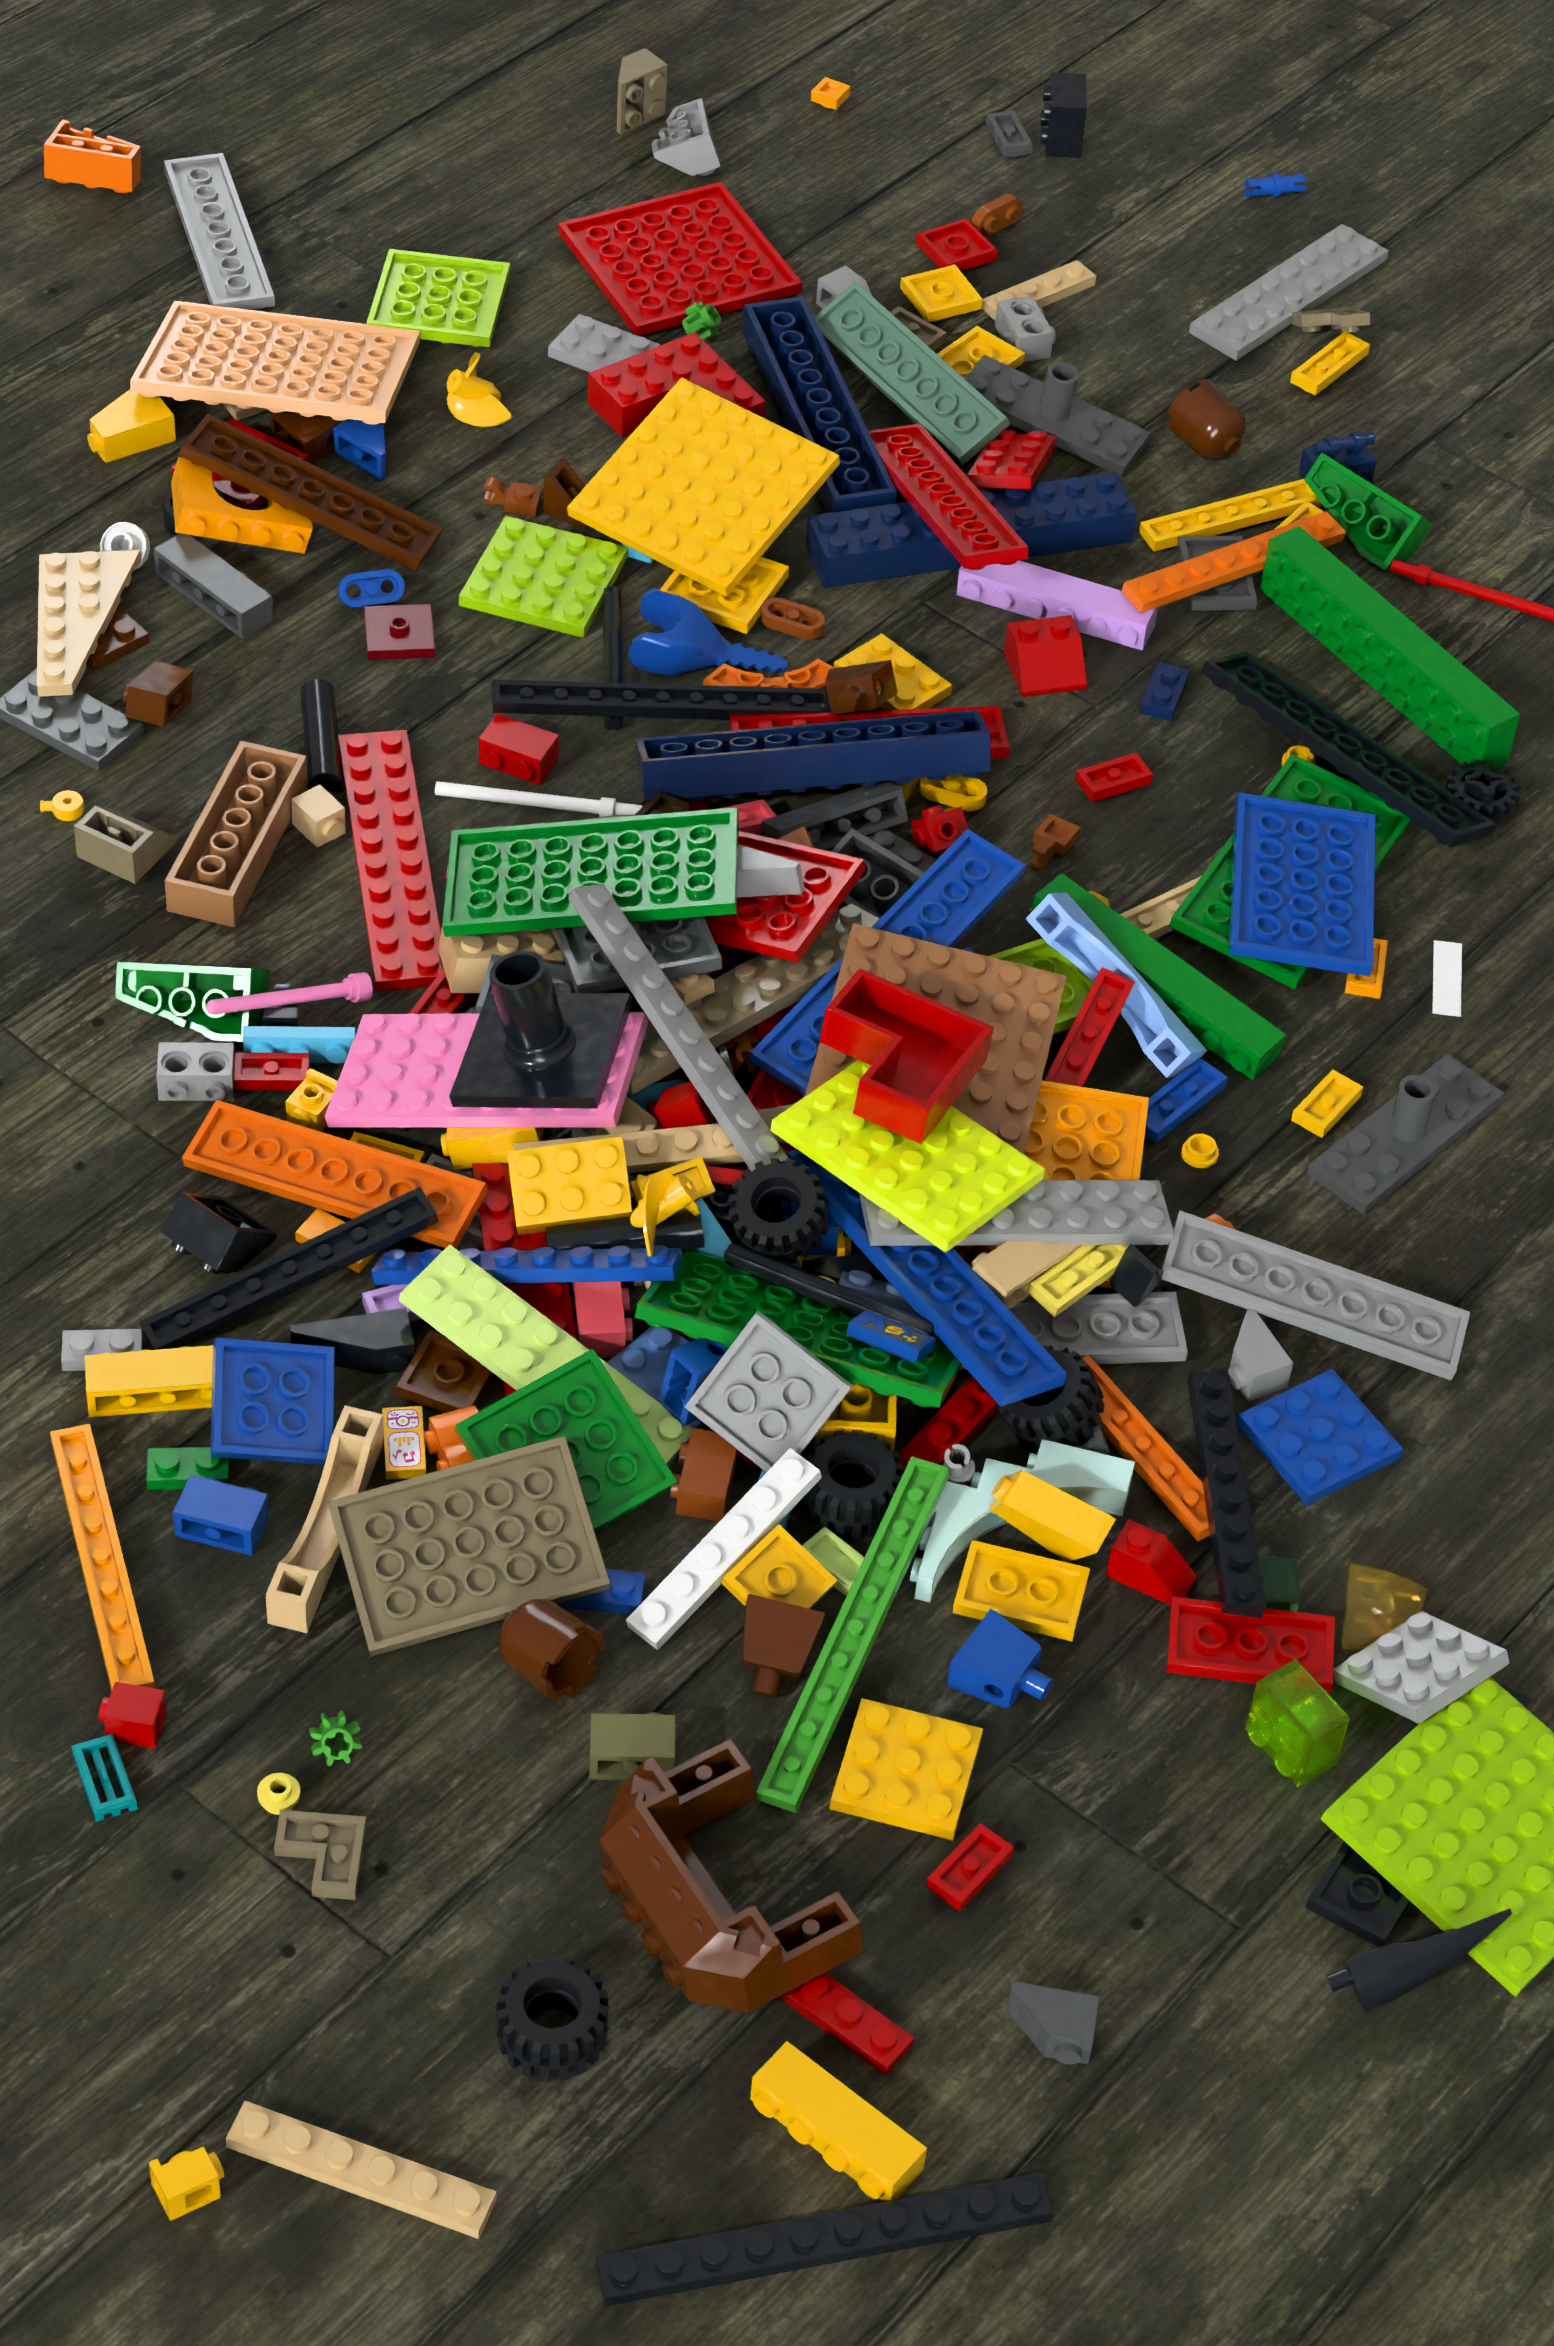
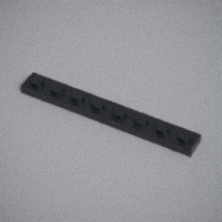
(289, 1271)
(1226, 1495)

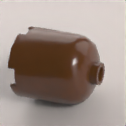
(1207, 421)
(550, 1647)

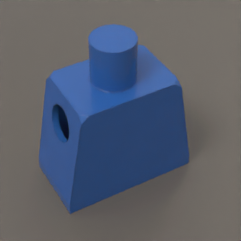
(685, 1373)
(998, 1664)

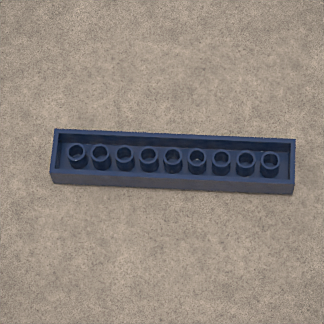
(816, 401)
(898, 543)
(814, 755)

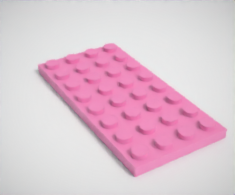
(408, 1064)

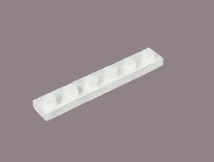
(723, 1549)

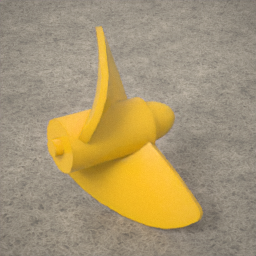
(475, 399)
(662, 1198)

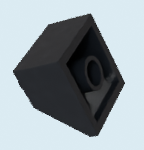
(215, 1232)

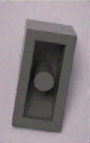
(1055, 2020)

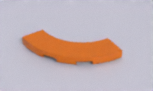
(810, 676)

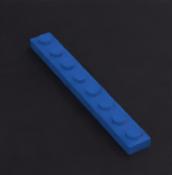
(542, 1264)

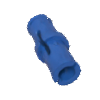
(1274, 185)

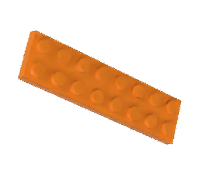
(327, 1170)

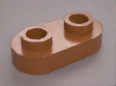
(997, 214)
(792, 618)

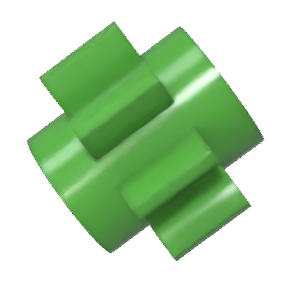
(702, 320)
(328, 1729)

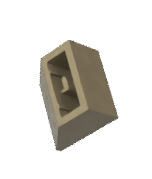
(640, 90)
(120, 843)

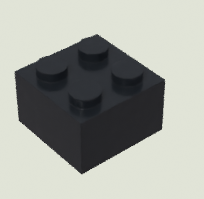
(1064, 115)

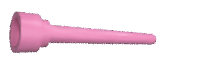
(355, 987)

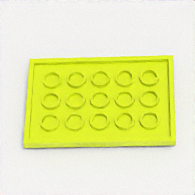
(933, 1187)

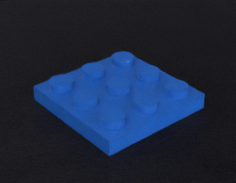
(272, 1401)
(1319, 1436)

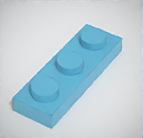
(321, 1043)

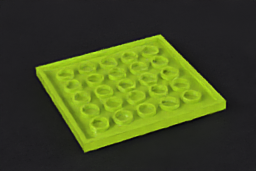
(1467, 1826)

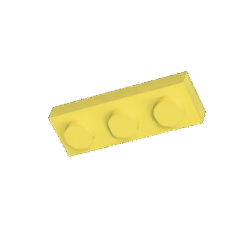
(1075, 1276)

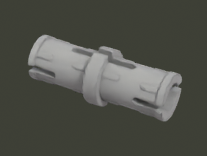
(959, 1465)

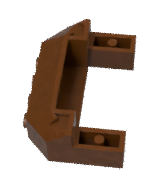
(683, 1914)

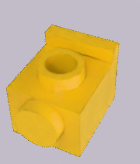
(310, 1101)
(187, 2181)

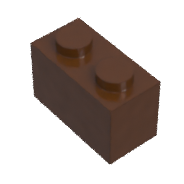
(158, 693)

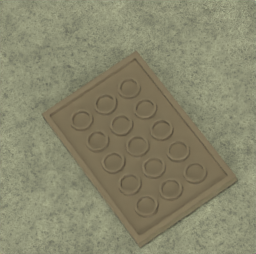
(467, 1545)

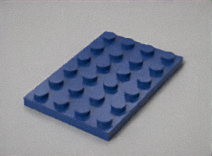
(1303, 884)

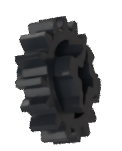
(1485, 789)

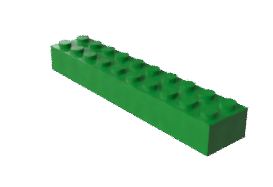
(1388, 650)

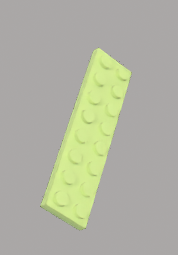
(517, 1338)

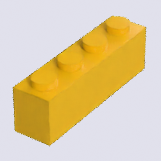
(149, 1381)
(837, 2124)

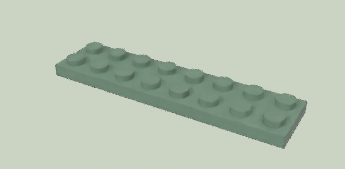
(910, 373)

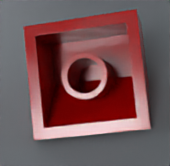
(1045, 656)

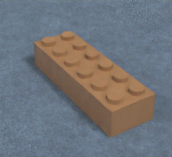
(236, 834)

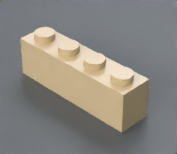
(1017, 1264)

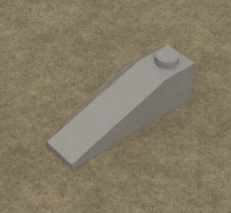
(688, 141)

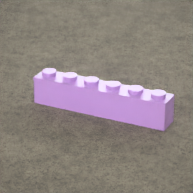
(1050, 594)

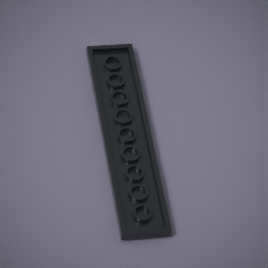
(1349, 749)

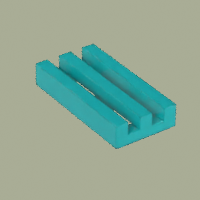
(112, 1805)

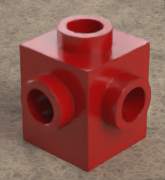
(938, 829)

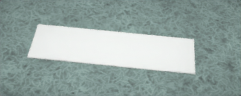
(1447, 978)

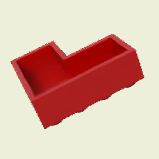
(634, 386)
(916, 1052)

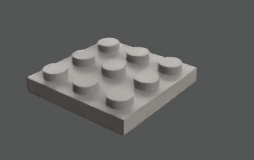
(768, 1394)
(1420, 1667)

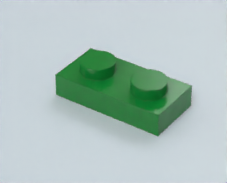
(172, 1467)

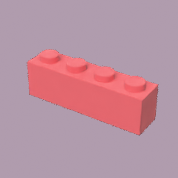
(600, 1316)

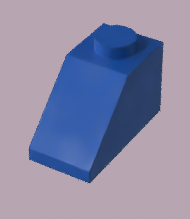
(362, 446)

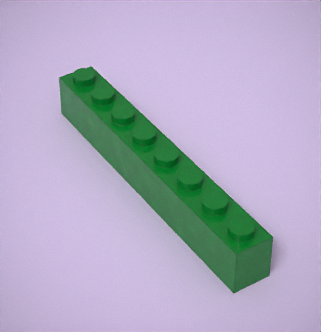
(1203, 1007)

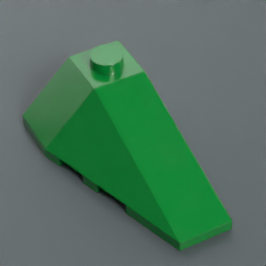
(1372, 519)
(184, 991)

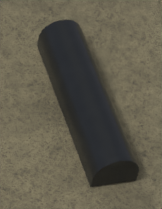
(321, 735)
(678, 1231)

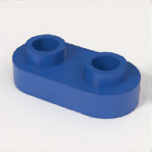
(370, 588)

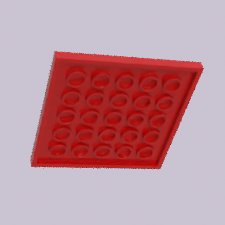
(677, 253)

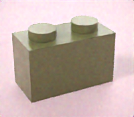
(626, 1740)

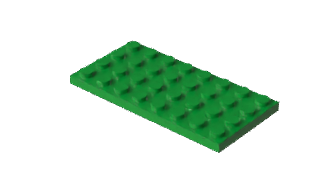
(649, 864)
(1207, 907)
(720, 1300)

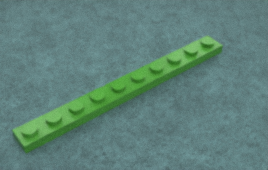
(852, 1635)

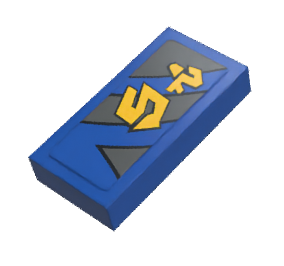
(890, 1336)

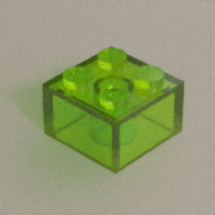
(1296, 1723)

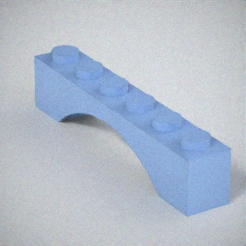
(1155, 1025)

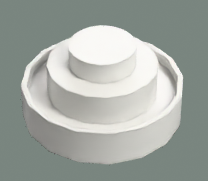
(126, 537)

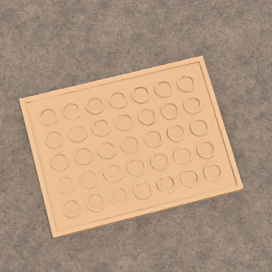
(276, 362)

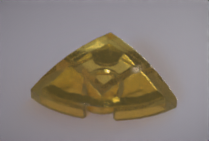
(1377, 1604)

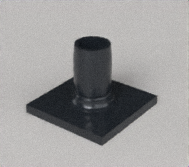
(539, 1043)

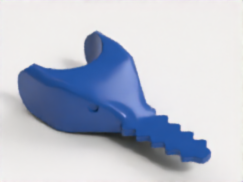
(689, 640)

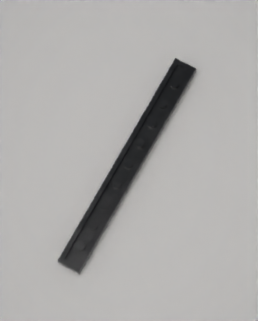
(651, 699)
(823, 2239)

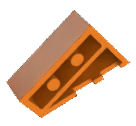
(90, 160)

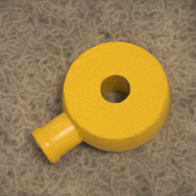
(65, 805)

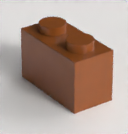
(705, 1477)

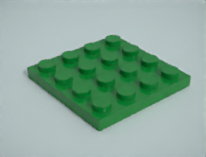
(605, 1439)

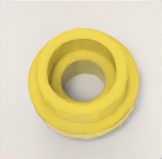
(273, 1801)

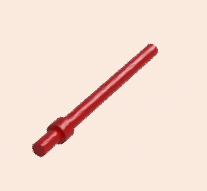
(1423, 574)

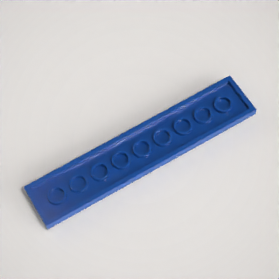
(934, 909)
(953, 1298)

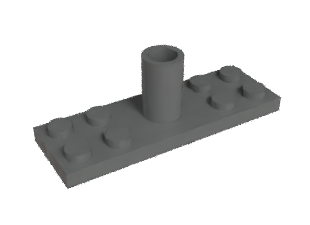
(1054, 409)
(1405, 1133)

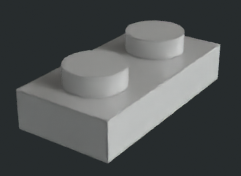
(92, 1342)

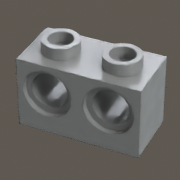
(1025, 327)
(195, 1071)

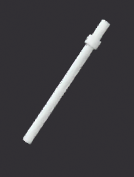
(603, 807)

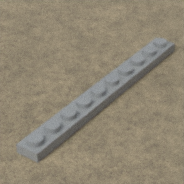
(676, 1026)

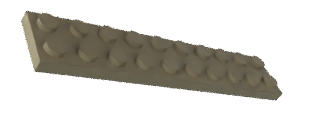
(752, 995)

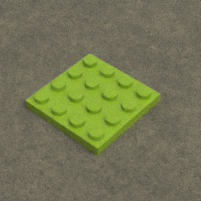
(440, 296)
(543, 576)

